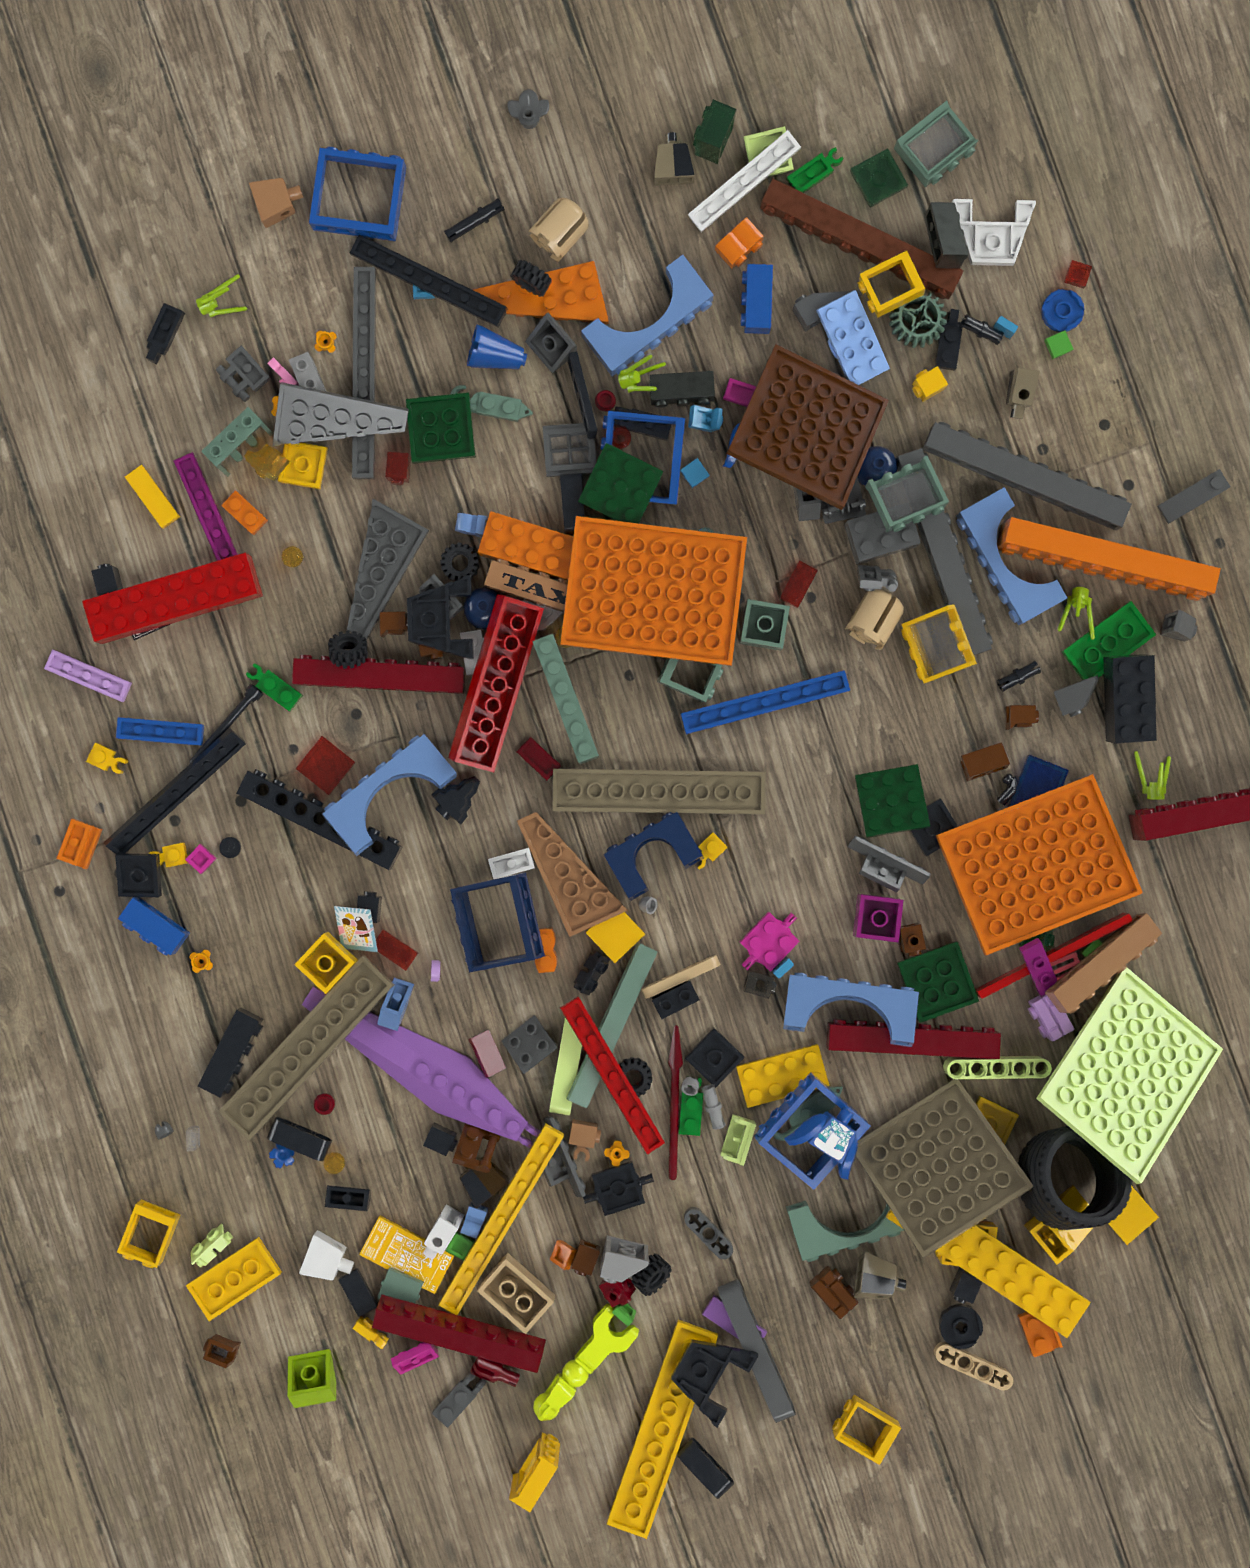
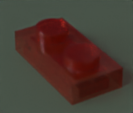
(798, 584)
(395, 950)

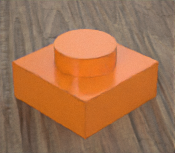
(563, 1255)

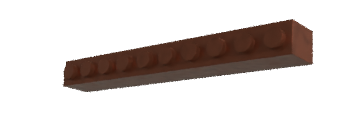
(855, 236)

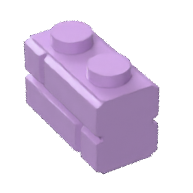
(1051, 1020)

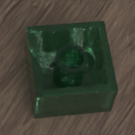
(714, 131)

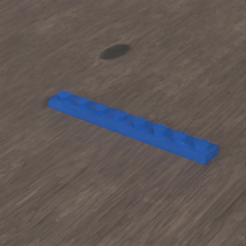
(765, 702)

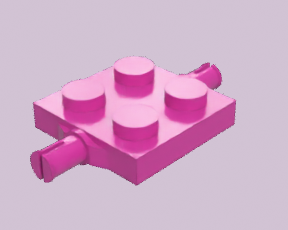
(769, 941)

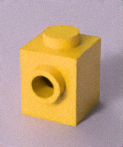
(929, 383)

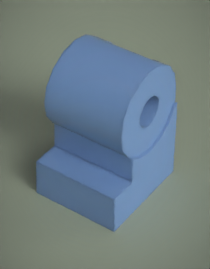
(471, 524)
(474, 1220)

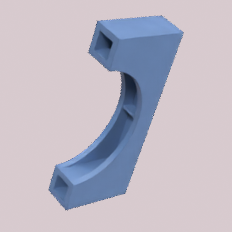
(619, 348)
(981, 526)
(417, 760)
(895, 1006)

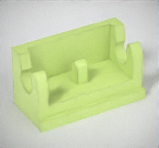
(738, 1139)

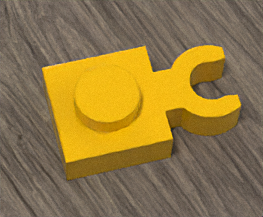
(104, 758)
(711, 848)
(172, 855)
(364, 1328)

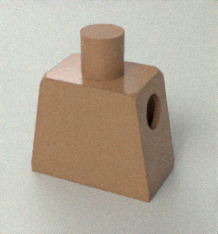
(274, 200)

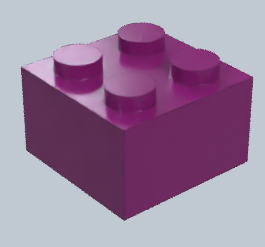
(878, 918)

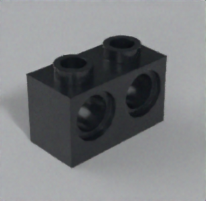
(675, 999)

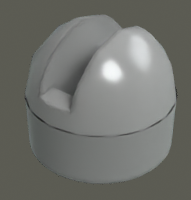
(648, 905)
(690, 1090)

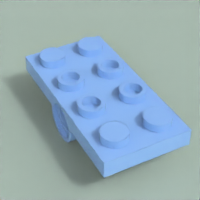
(852, 338)

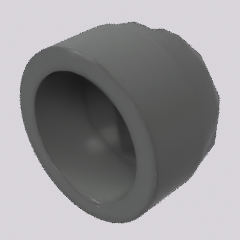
(164, 1131)

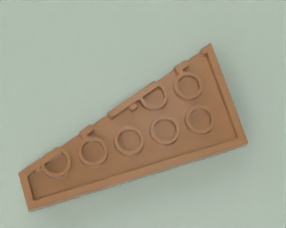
(573, 887)

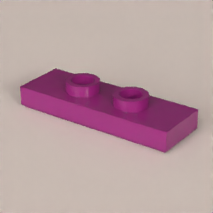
(1038, 966)

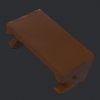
(984, 761)

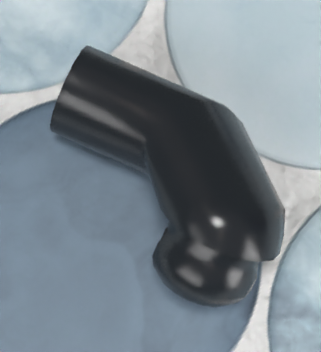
(1010, 790)

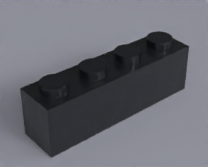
(230, 1053)

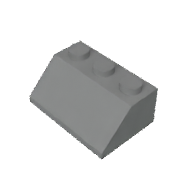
(622, 1259)

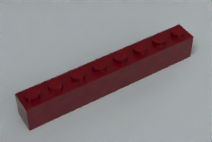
(380, 675)
(927, 1040)
(459, 1333)

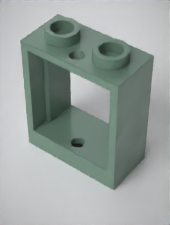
(667, 671)

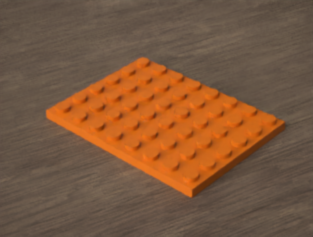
(653, 591)
(1039, 864)

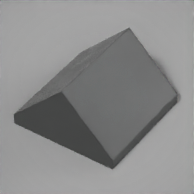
(551, 343)

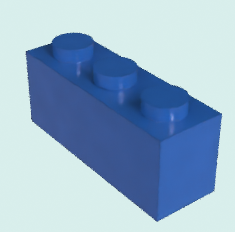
(757, 298)
(153, 926)

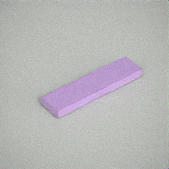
(88, 675)

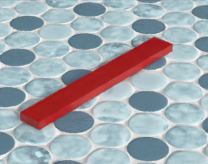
(1055, 953)
(612, 1075)

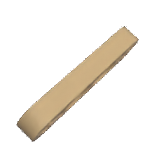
(680, 976)
(972, 1368)

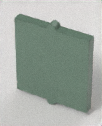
(400, 1286)

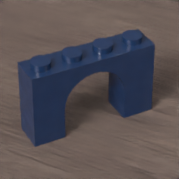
(669, 830)

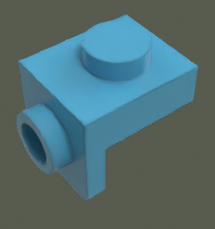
(705, 418)

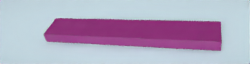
(205, 506)

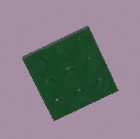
(440, 428)
(620, 485)
(892, 801)
(940, 980)

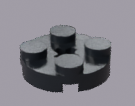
(970, 1333)

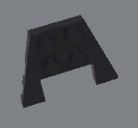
(430, 618)
(701, 1370)

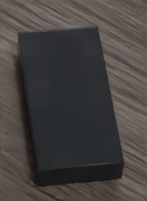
(358, 1292)

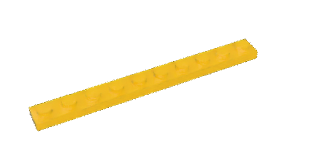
(501, 1219)

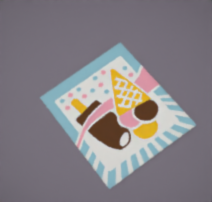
(356, 928)

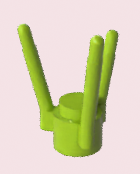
(208, 303)
(629, 378)
(1078, 600)
(1157, 789)

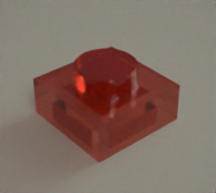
(1077, 274)

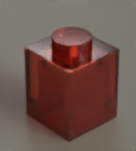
(398, 467)

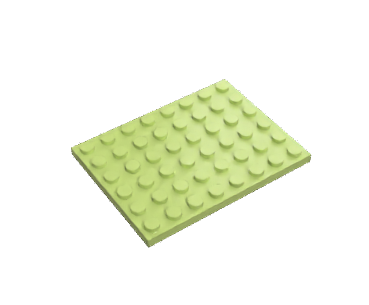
(1130, 1075)

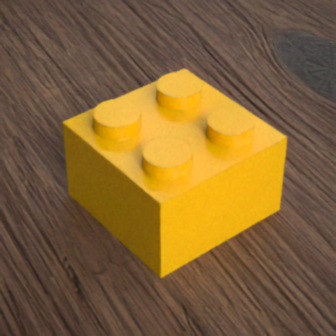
(326, 962)

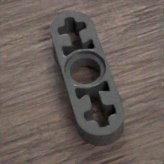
(723, 1240)

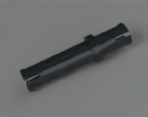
(474, 220)

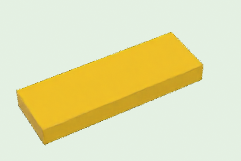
(152, 496)

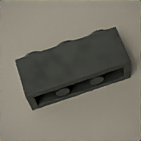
(945, 235)
(682, 388)

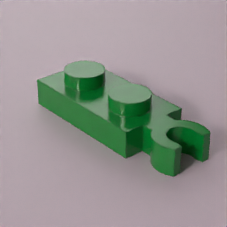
(813, 171)
(276, 688)
(691, 1113)

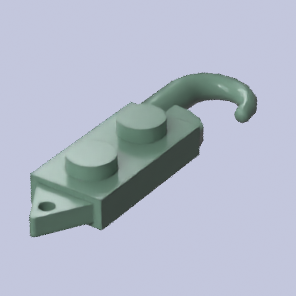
(496, 405)
(814, 1105)

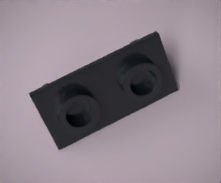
(597, 965)

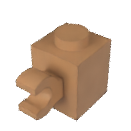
(584, 1135)

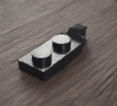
(163, 332)
(949, 343)

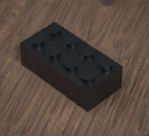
(1130, 698)

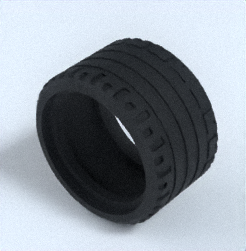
(1111, 1183)

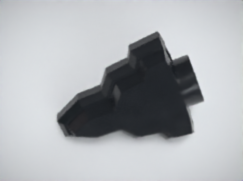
(456, 799)

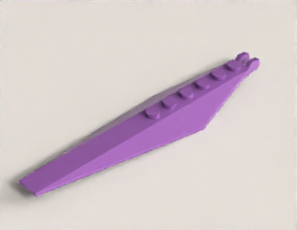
(436, 1076)

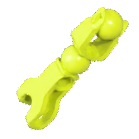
(586, 1361)

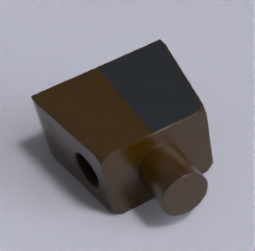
(483, 1185)

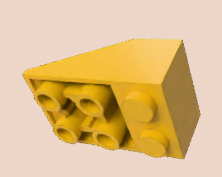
(1055, 1242)

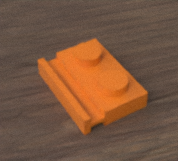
(79, 843)
(1039, 1335)

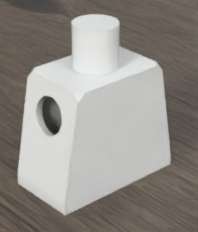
(442, 1231)
(325, 1258)

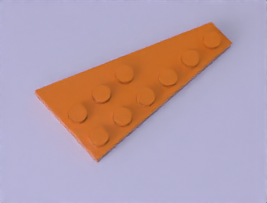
(571, 296)

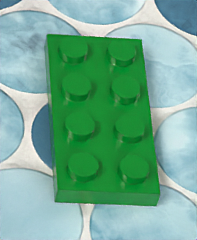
(1114, 636)

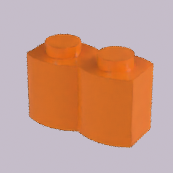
(739, 243)
(549, 961)

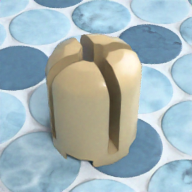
(559, 228)
(875, 618)

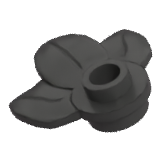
(528, 109)

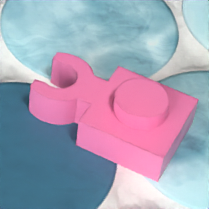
(282, 372)

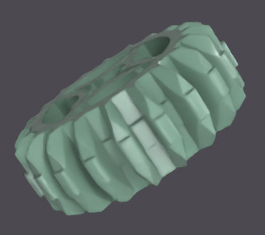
(925, 321)

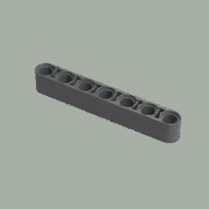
(751, 1339)

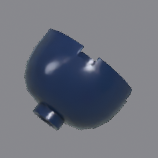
(876, 464)
(480, 606)

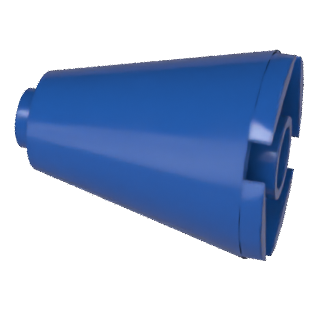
(494, 351)

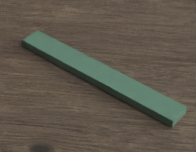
(614, 1020)

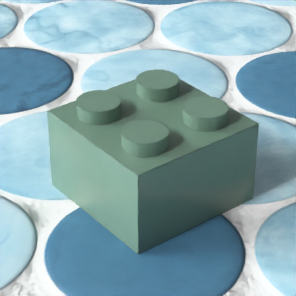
(764, 624)

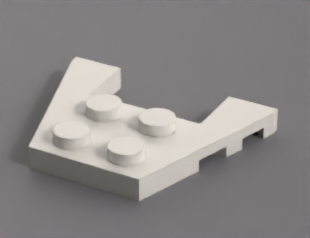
(994, 241)

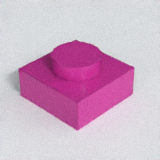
(201, 859)

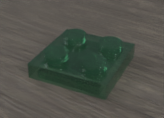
(879, 178)

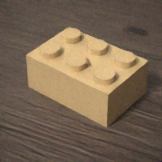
(516, 1293)

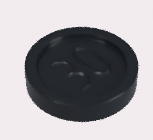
(230, 847)

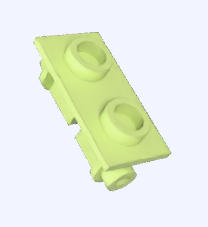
(203, 1252)

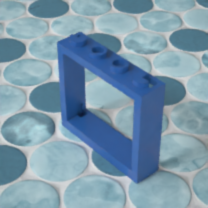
(352, 227)
(608, 423)
(781, 1115)

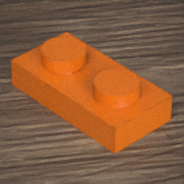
(244, 512)

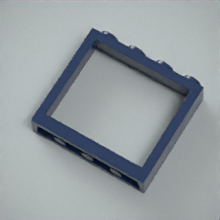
(526, 919)

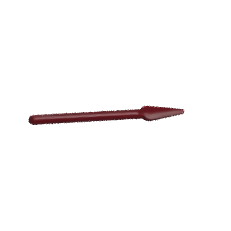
(675, 1063)

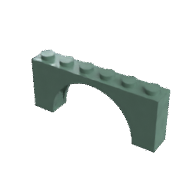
(565, 699)
(817, 1239)

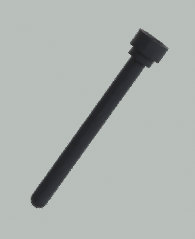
(251, 695)

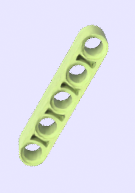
(1007, 1069)
(566, 1071)

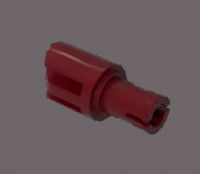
(494, 1372)

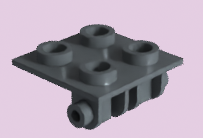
(853, 508)
(529, 1044)

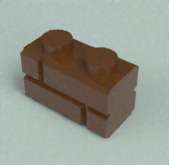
(834, 1292)

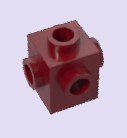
(617, 1292)

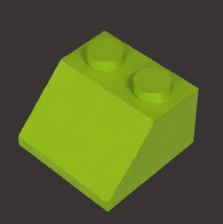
(311, 1378)

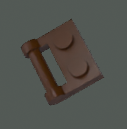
(469, 1147)

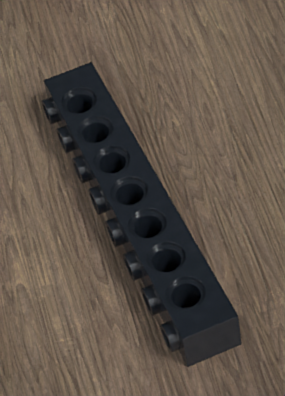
(250, 790)

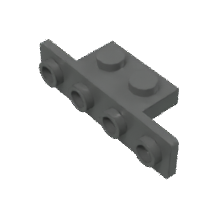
(885, 867)
(561, 1165)

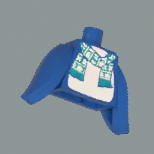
(830, 1136)

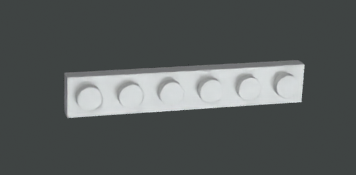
(744, 181)

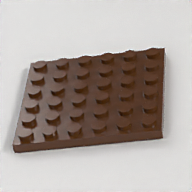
(808, 427)

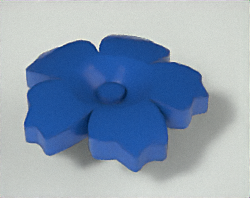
(282, 1156)

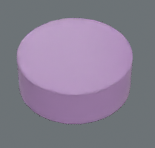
(435, 970)

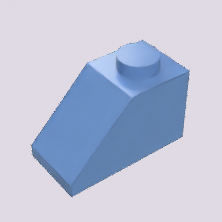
(395, 1004)

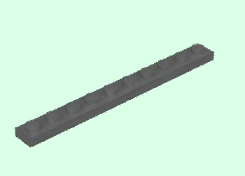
(364, 364)

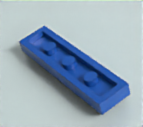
(160, 731)

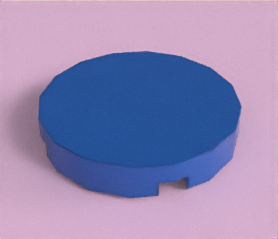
(1062, 310)

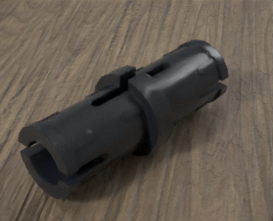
(982, 329)
(1018, 676)

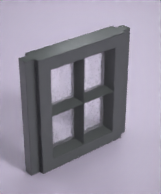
(568, 450)

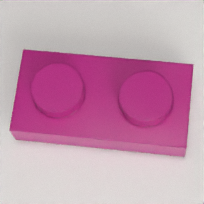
(414, 1357)

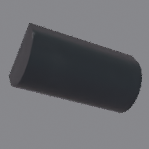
(347, 1198)

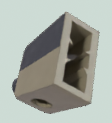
(673, 162)
(1025, 382)
(876, 1278)

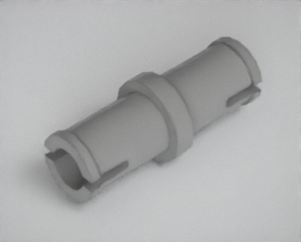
(713, 1107)

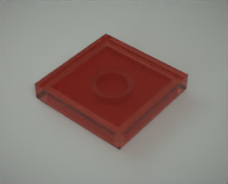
(325, 765)

